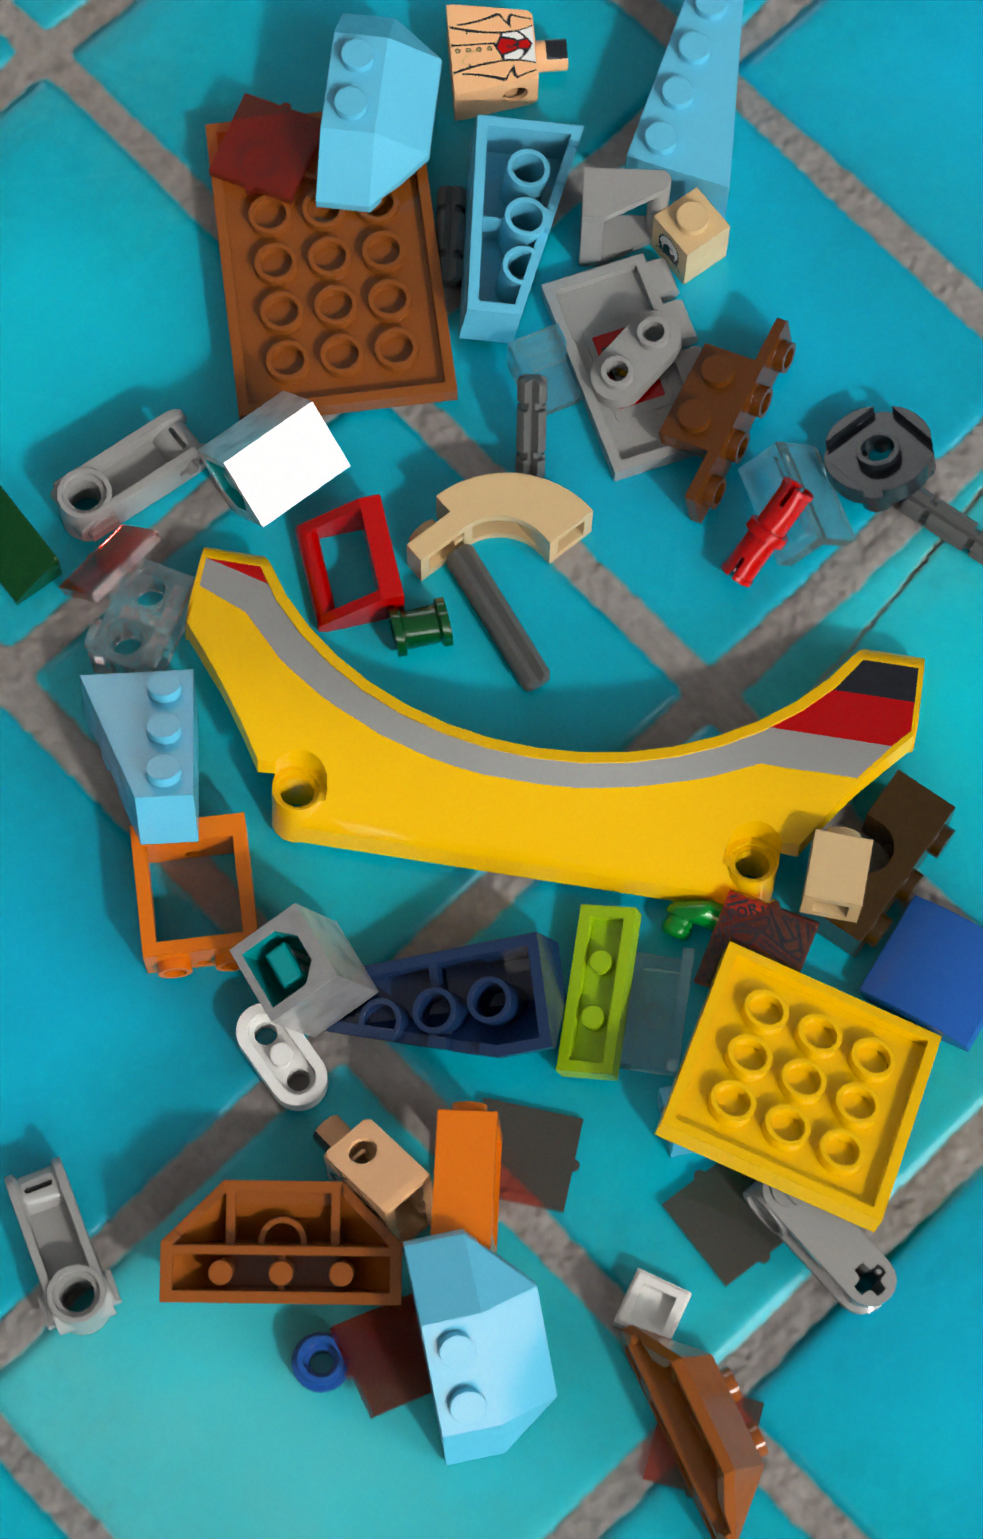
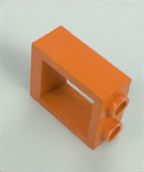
(177, 957)
(467, 1172)

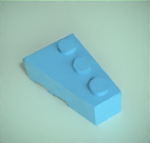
(151, 747)

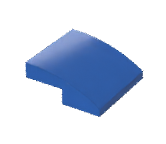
(932, 973)

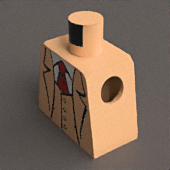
(496, 59)
(379, 1173)

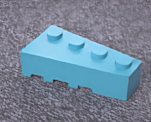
(693, 103)
(510, 205)

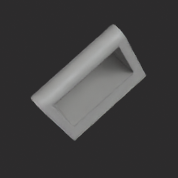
(605, 196)

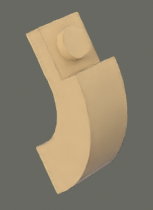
(500, 507)

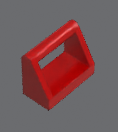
(364, 515)

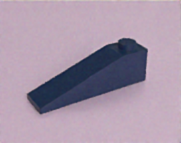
(467, 999)

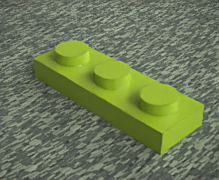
(599, 992)

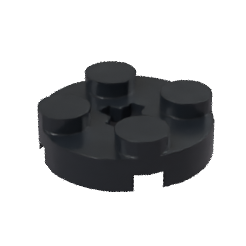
(883, 481)

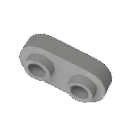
(638, 357)

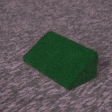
(24, 556)

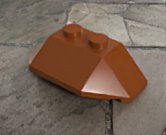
(281, 1247)
(701, 1426)

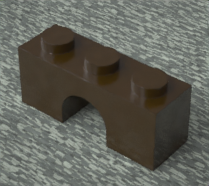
(908, 826)

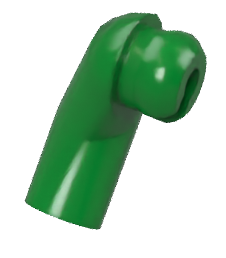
(686, 913)

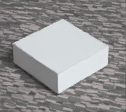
(652, 1305)

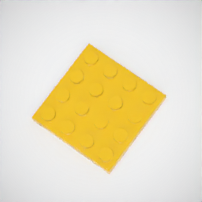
(800, 1086)

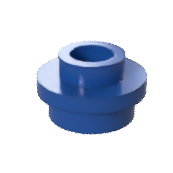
(301, 1358)

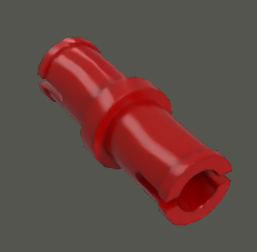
(767, 531)

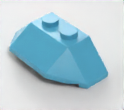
(374, 112)
(479, 1343)

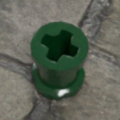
(420, 626)

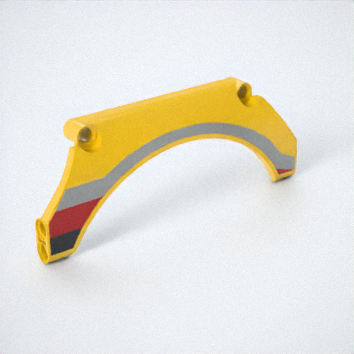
(620, 822)

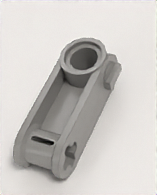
(128, 476)
(827, 1246)
(61, 1250)

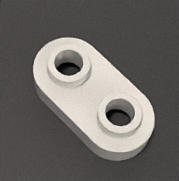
(282, 1060)

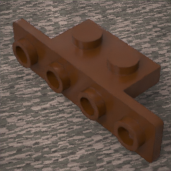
(719, 409)

